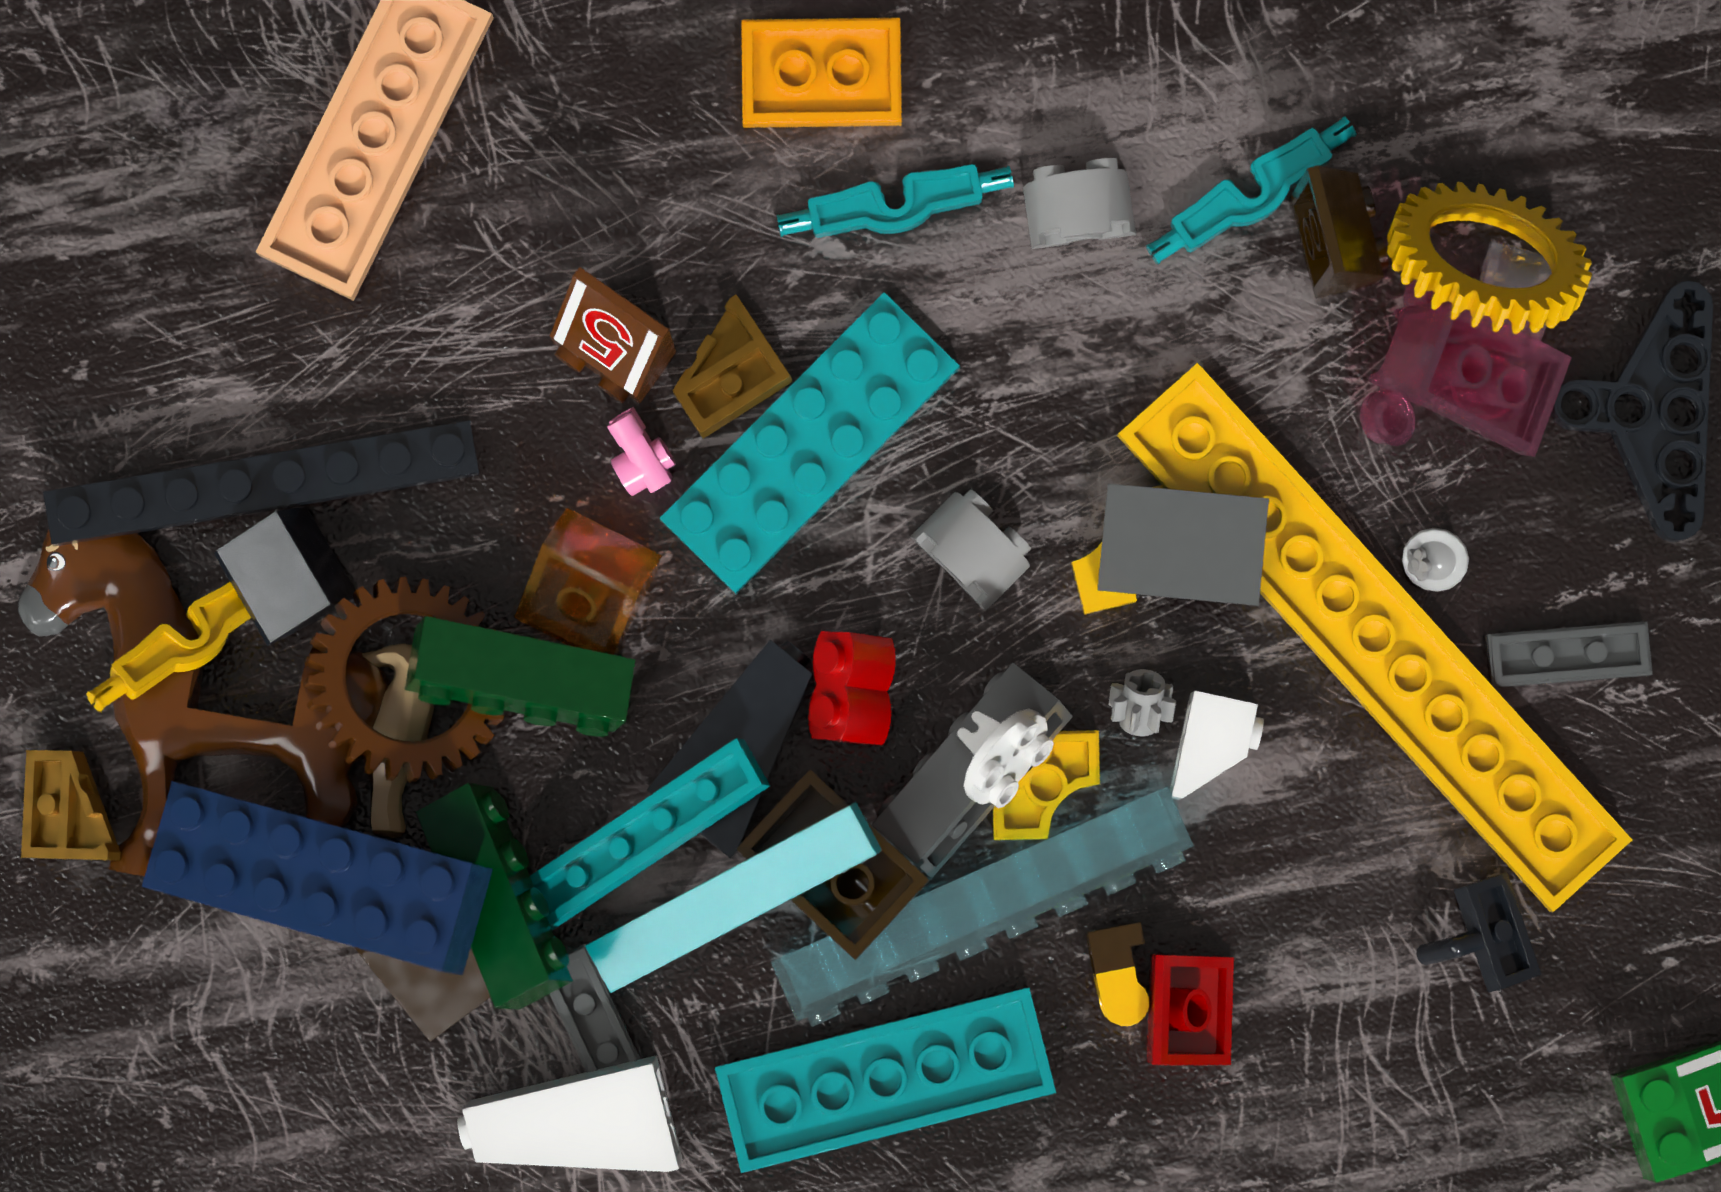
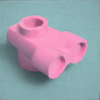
(643, 461)

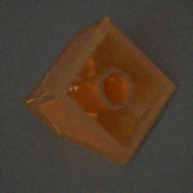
(587, 584)

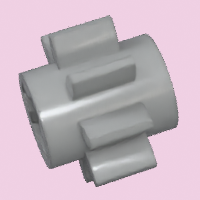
(1142, 702)

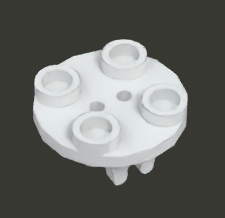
(1003, 754)

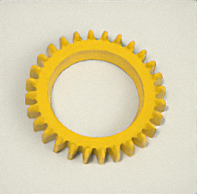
(1417, 259)

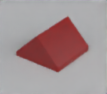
(1190, 1010)

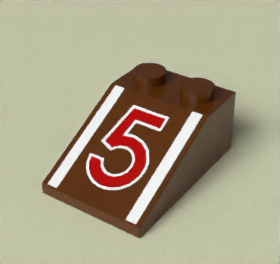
(610, 338)

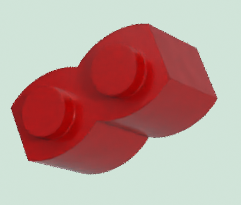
(852, 688)

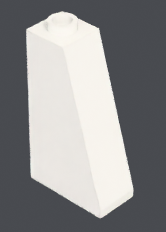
(582, 1121)

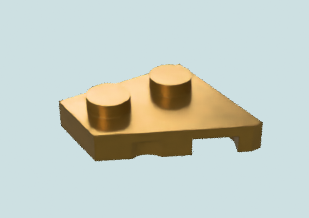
(730, 373)
(64, 809)

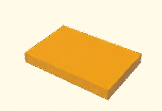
(821, 72)

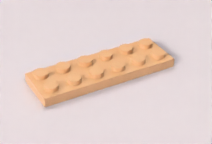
(373, 140)

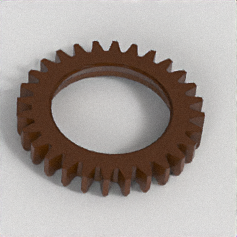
(337, 703)

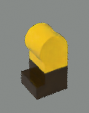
(1114, 973)

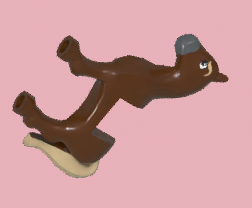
(165, 722)

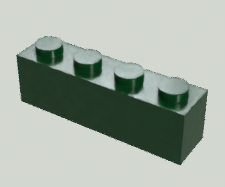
(519, 676)
(513, 936)

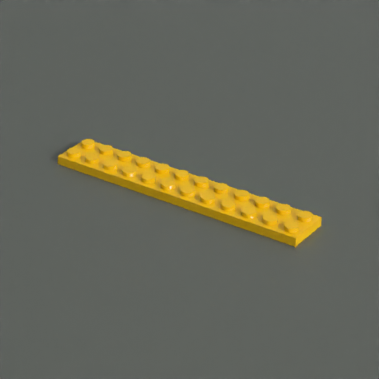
(1385, 646)

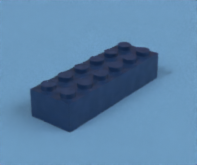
(317, 878)

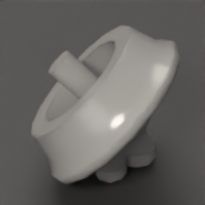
(1435, 559)

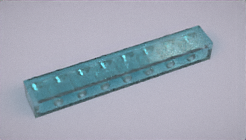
(987, 902)

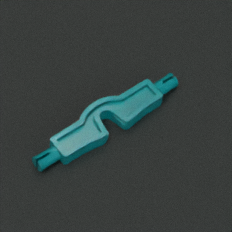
(923, 194)
(1229, 207)

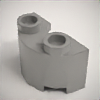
(1078, 204)
(973, 547)

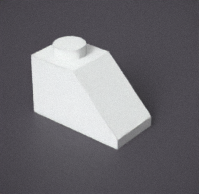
(1213, 740)

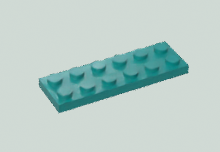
(809, 443)
(885, 1080)

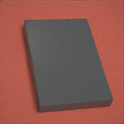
(1183, 544)

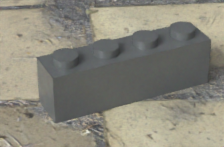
(932, 810)

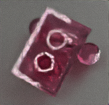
(1464, 373)

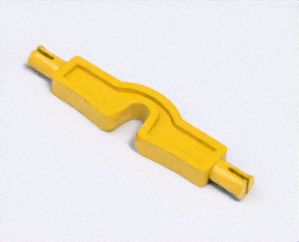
(169, 652)

